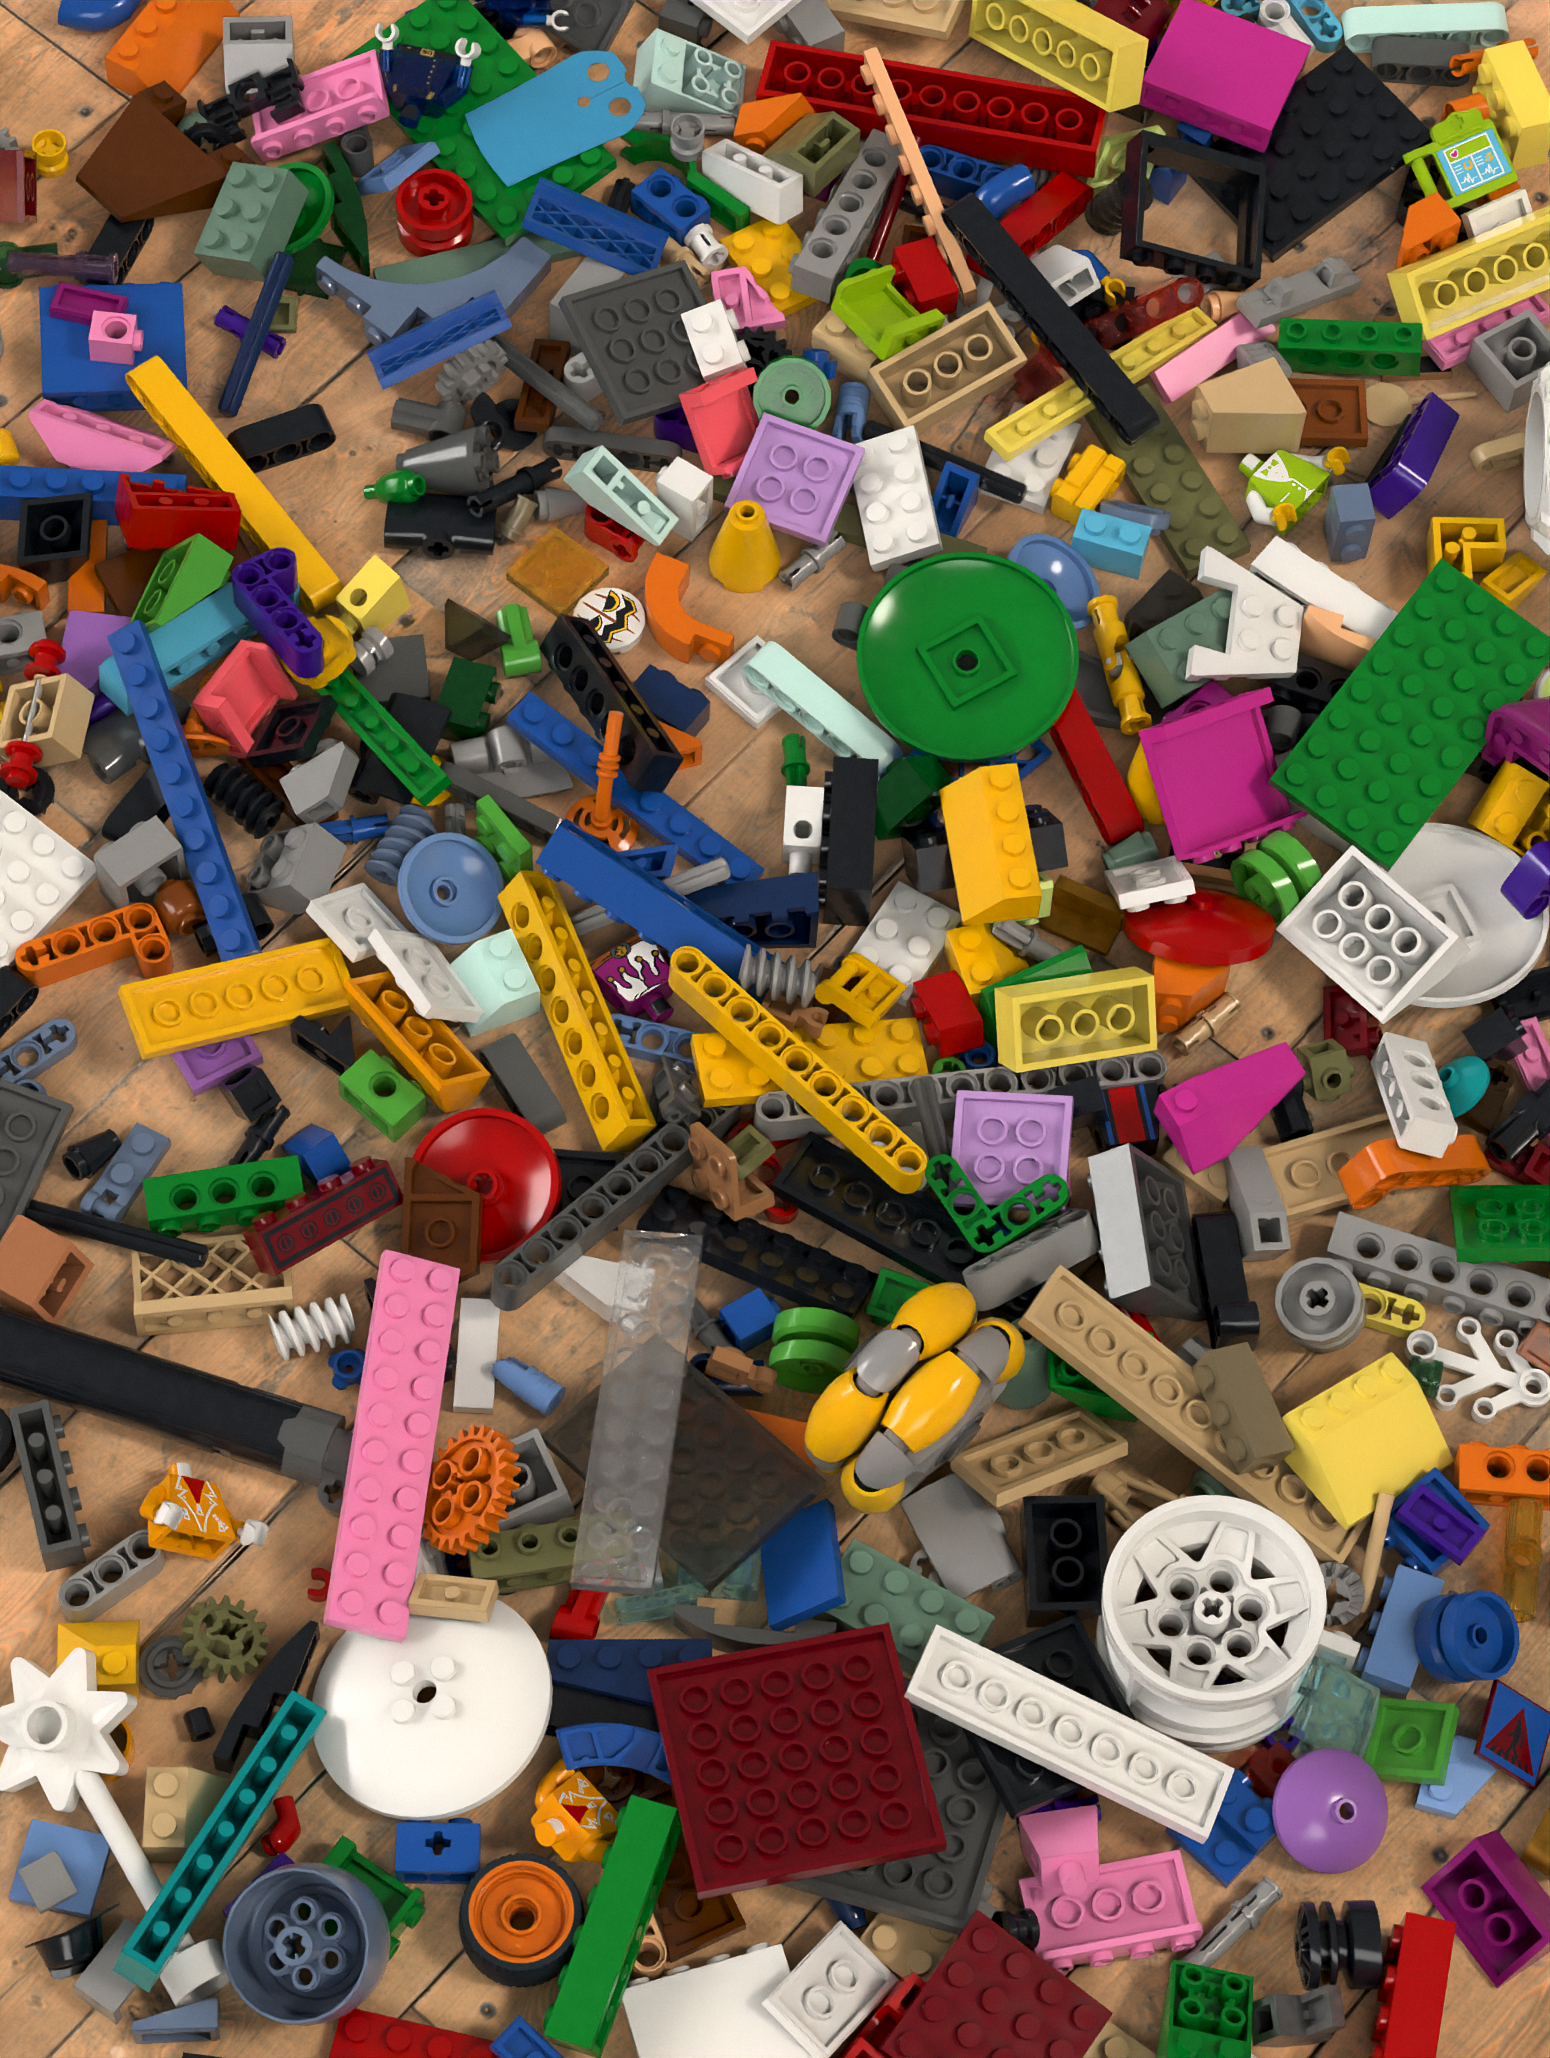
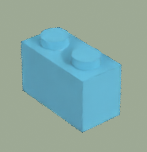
(1111, 543)

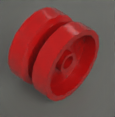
(434, 212)

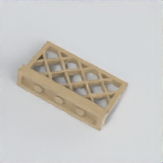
(214, 1306)

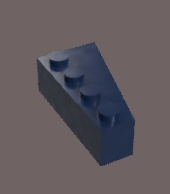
(768, 910)
(618, 1665)

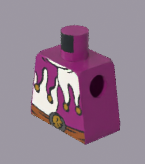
(635, 979)

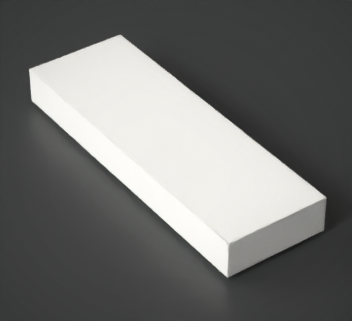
(475, 1356)

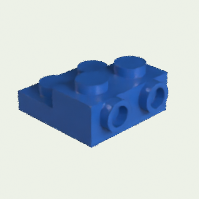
(1415, 1550)
(1238, 1834)

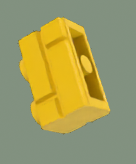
(1090, 479)

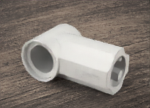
(1276, 17)

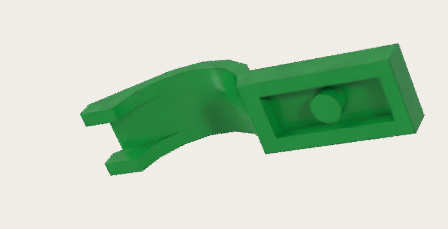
(656, 147)

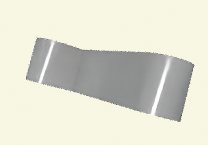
(1032, 1259)

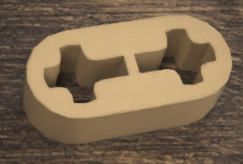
(1498, 454)

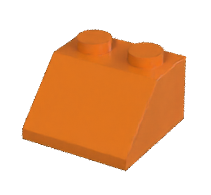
(1184, 990)

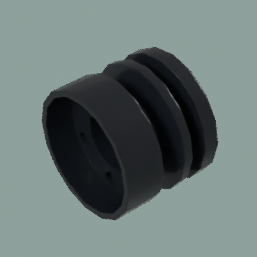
(1342, 1945)

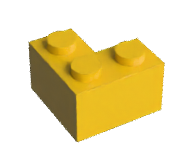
(1466, 543)

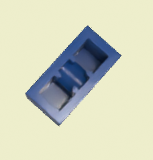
(459, 1857)

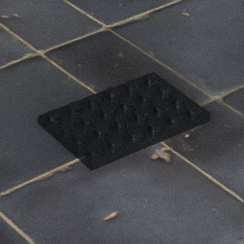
(1325, 152)

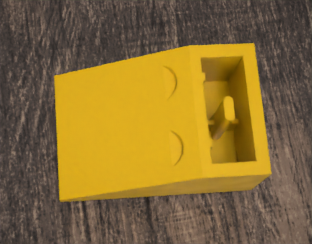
(1514, 809)

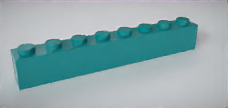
(219, 1842)

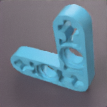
(1309, 24)

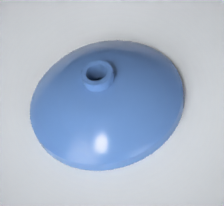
(1062, 570)
(466, 877)

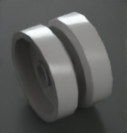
(1307, 1322)

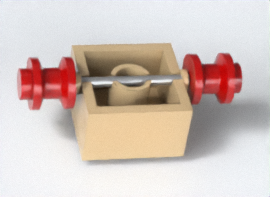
(43, 717)

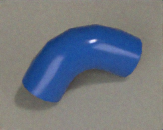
(95, 14)
(1006, 189)

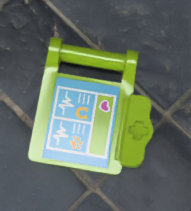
(1466, 156)

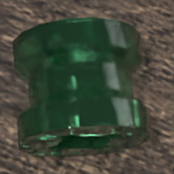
(1427, 1374)

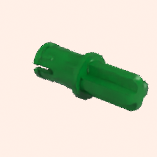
(795, 764)

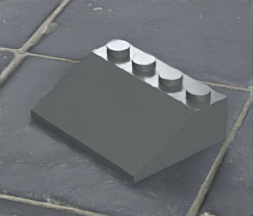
(1145, 1235)

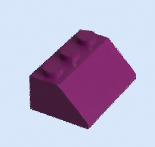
(1495, 1905)

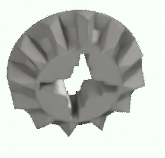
(1350, 1586)

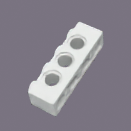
(1413, 1095)

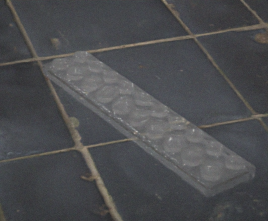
(637, 1413)

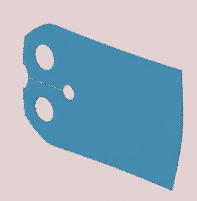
(544, 123)

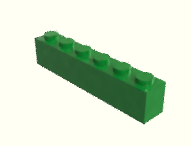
(613, 1927)

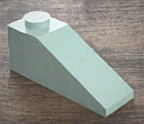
(620, 495)

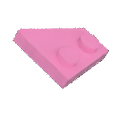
(749, 301)

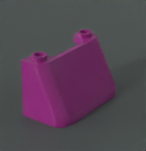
(1519, 731)

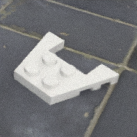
(1261, 626)

